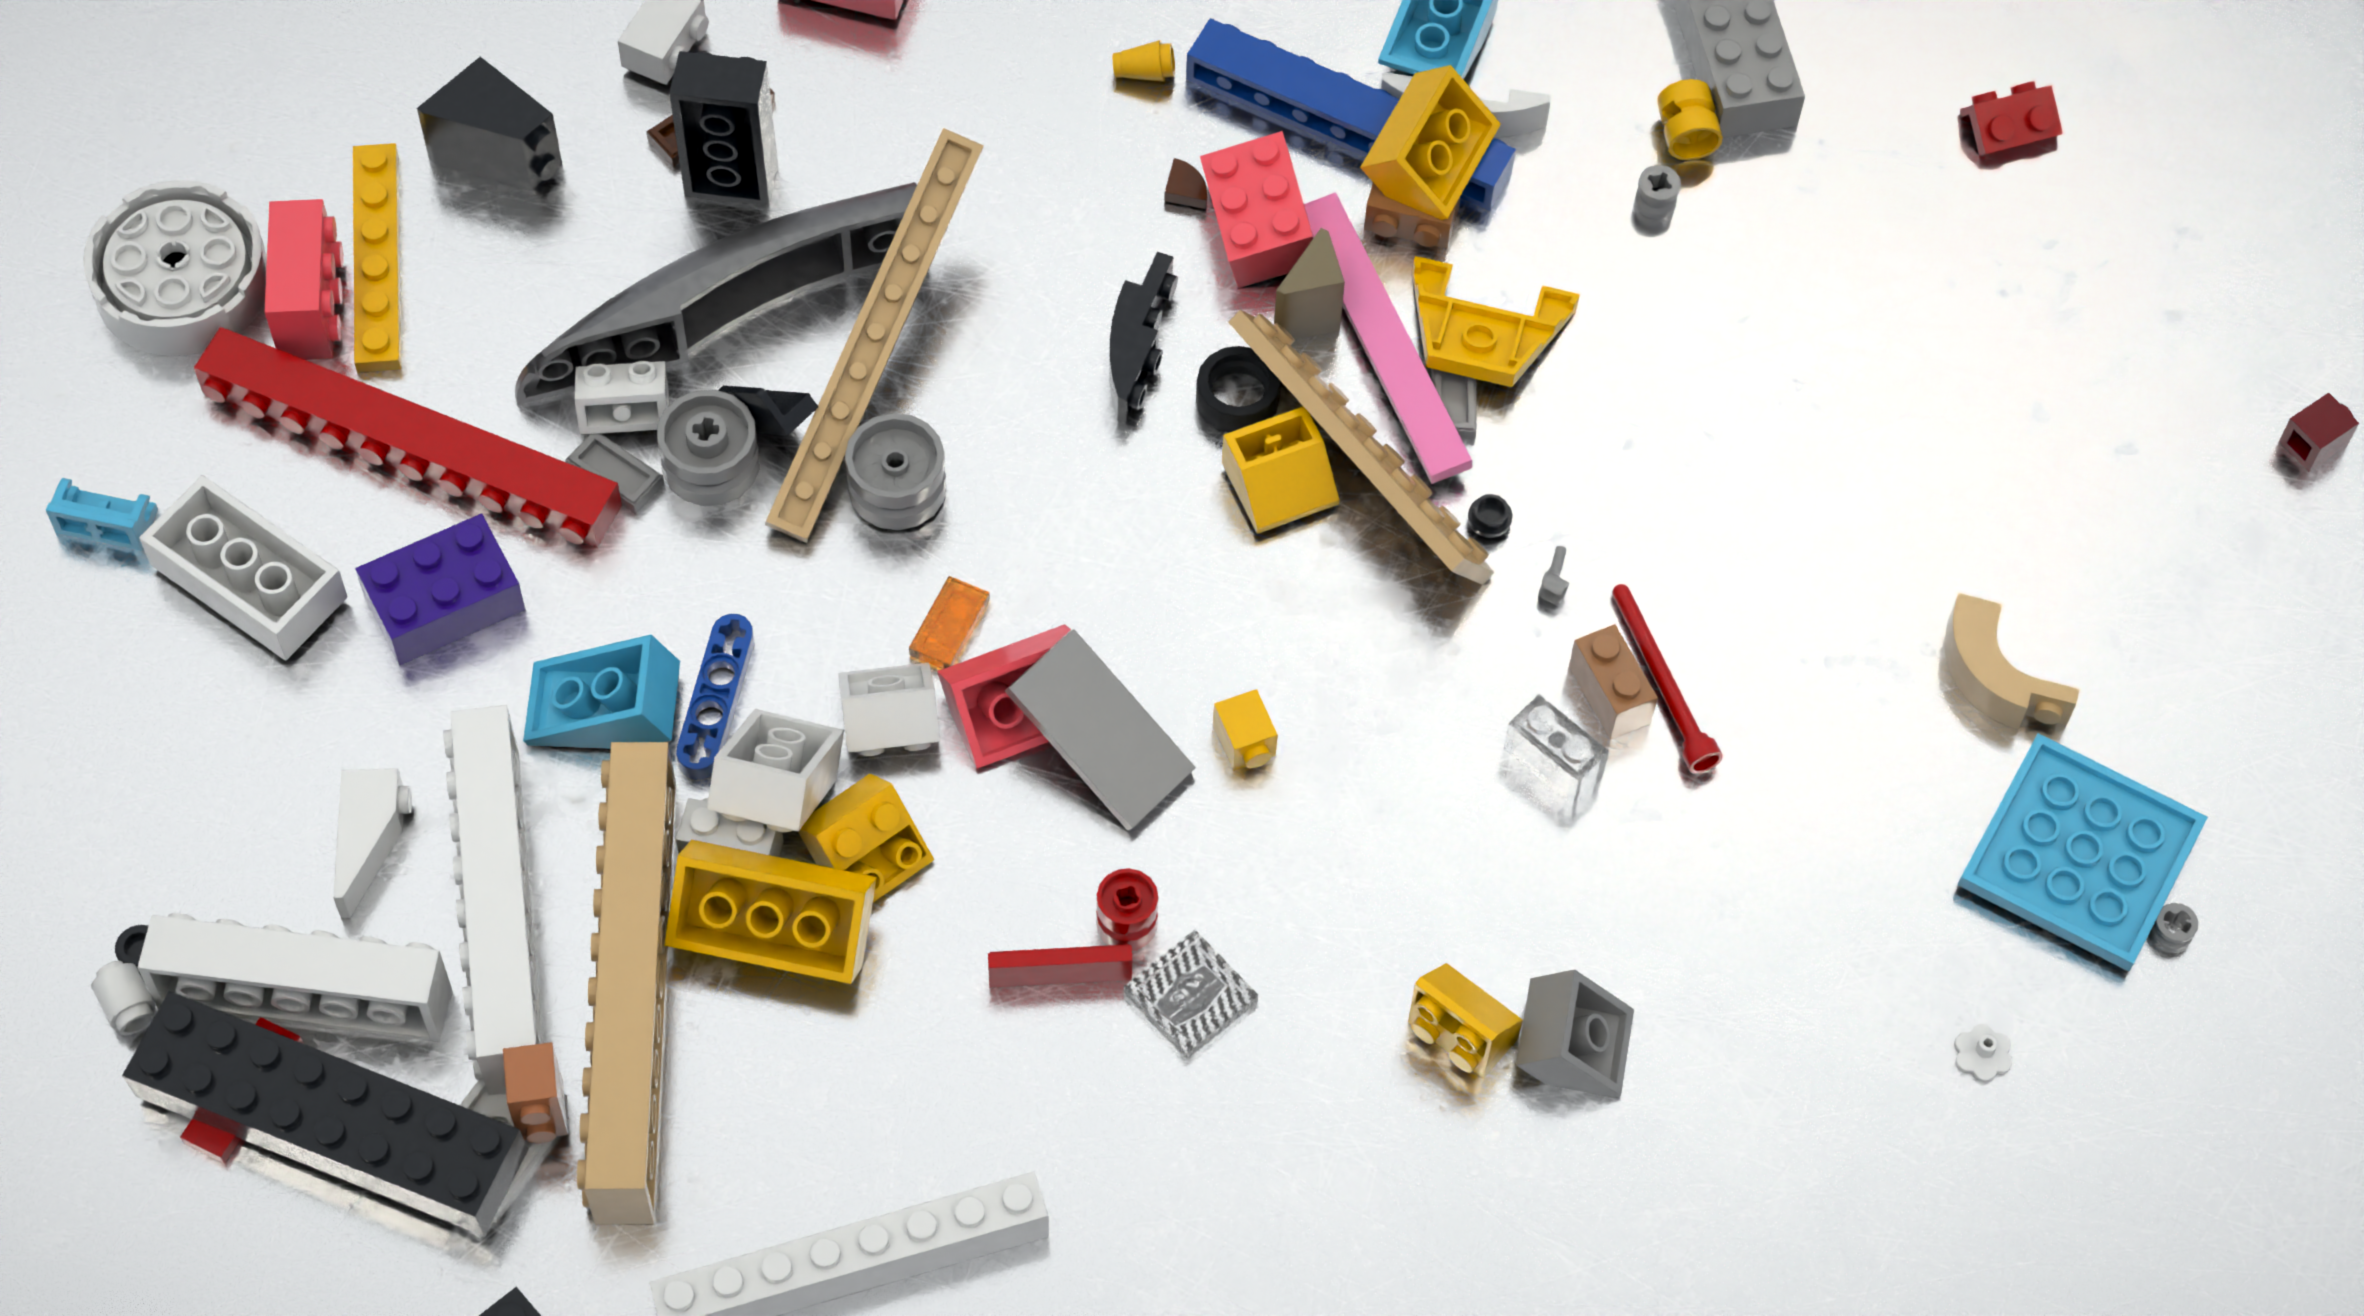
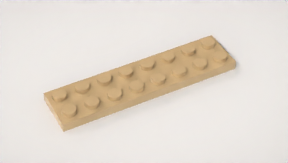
(1356, 439)

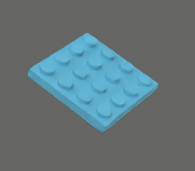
(2083, 851)

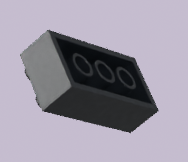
(724, 127)

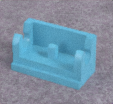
(100, 516)

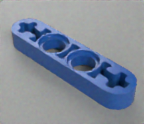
(718, 696)

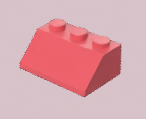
(981, 708)

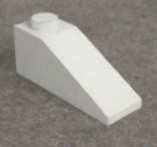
(367, 830)

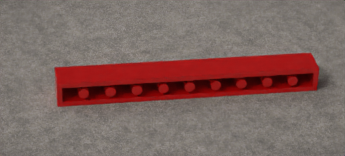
(408, 438)

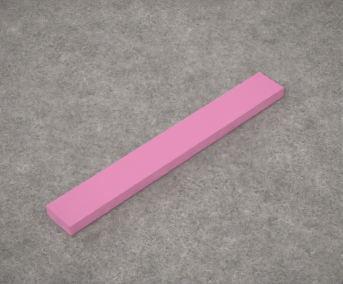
(1391, 348)

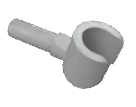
(1554, 587)

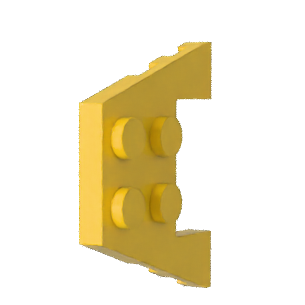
(1481, 338)

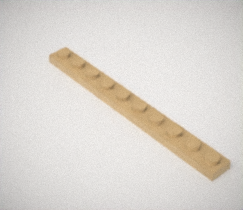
(874, 335)

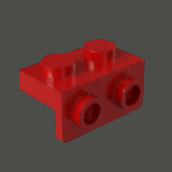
(2015, 119)

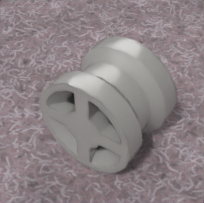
(1657, 203)

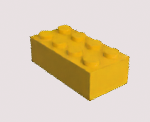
(770, 911)

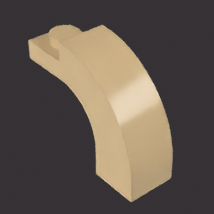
(1989, 678)

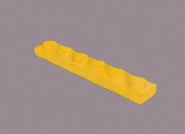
(376, 258)

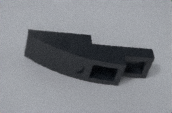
(1135, 335)

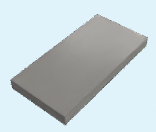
(1100, 729)

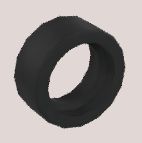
(1231, 361)

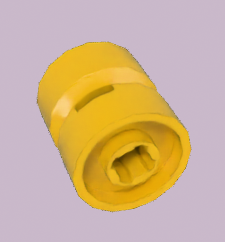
(1689, 119)

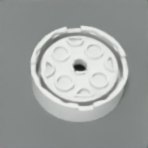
(181, 306)

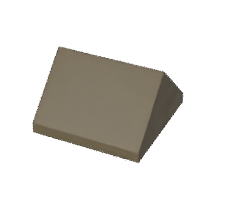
(1312, 292)

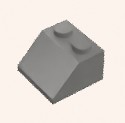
(1575, 1034)

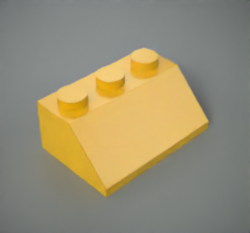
(1431, 143)

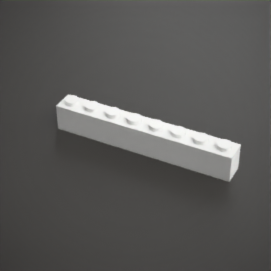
(861, 1254)

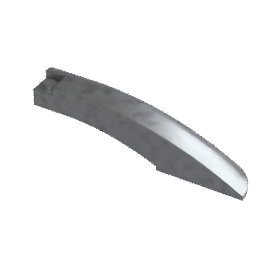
(720, 286)

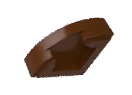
(1186, 185)

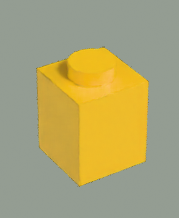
(1245, 730)

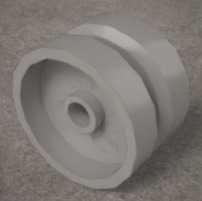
(708, 447)
(895, 471)

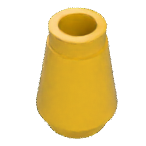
(1145, 62)

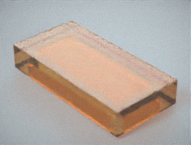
(949, 623)

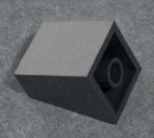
(490, 129)

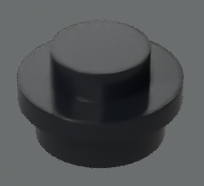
(1490, 516)

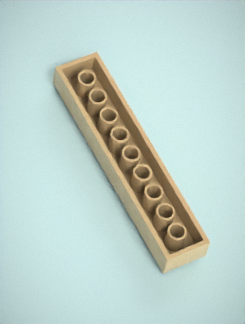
(628, 985)

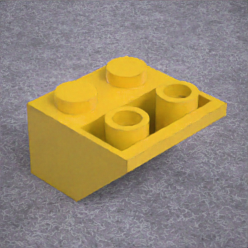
(1280, 469)
(867, 834)
(1462, 1020)

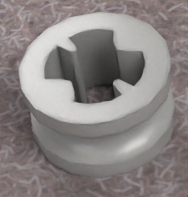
(2180, 938)

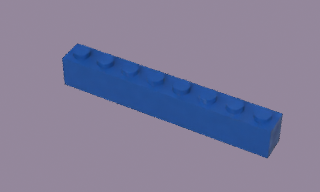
(1316, 99)

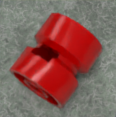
(1127, 908)

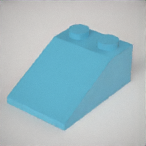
(1437, 34)
(604, 696)

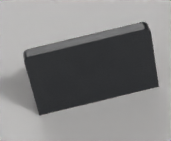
(774, 410)

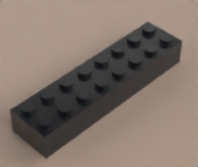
(326, 1112)

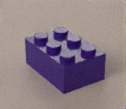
(440, 589)

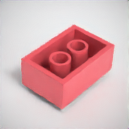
(1258, 207)
(303, 278)

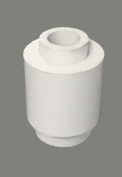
(124, 997)

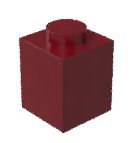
(2319, 431)

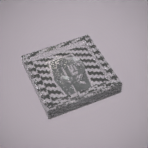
(1190, 994)

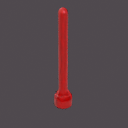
(1700, 750)

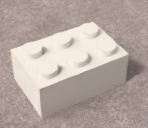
(775, 770)

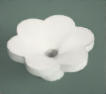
(1982, 1060)

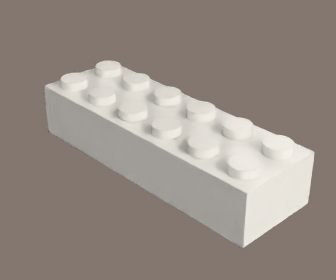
(298, 976)

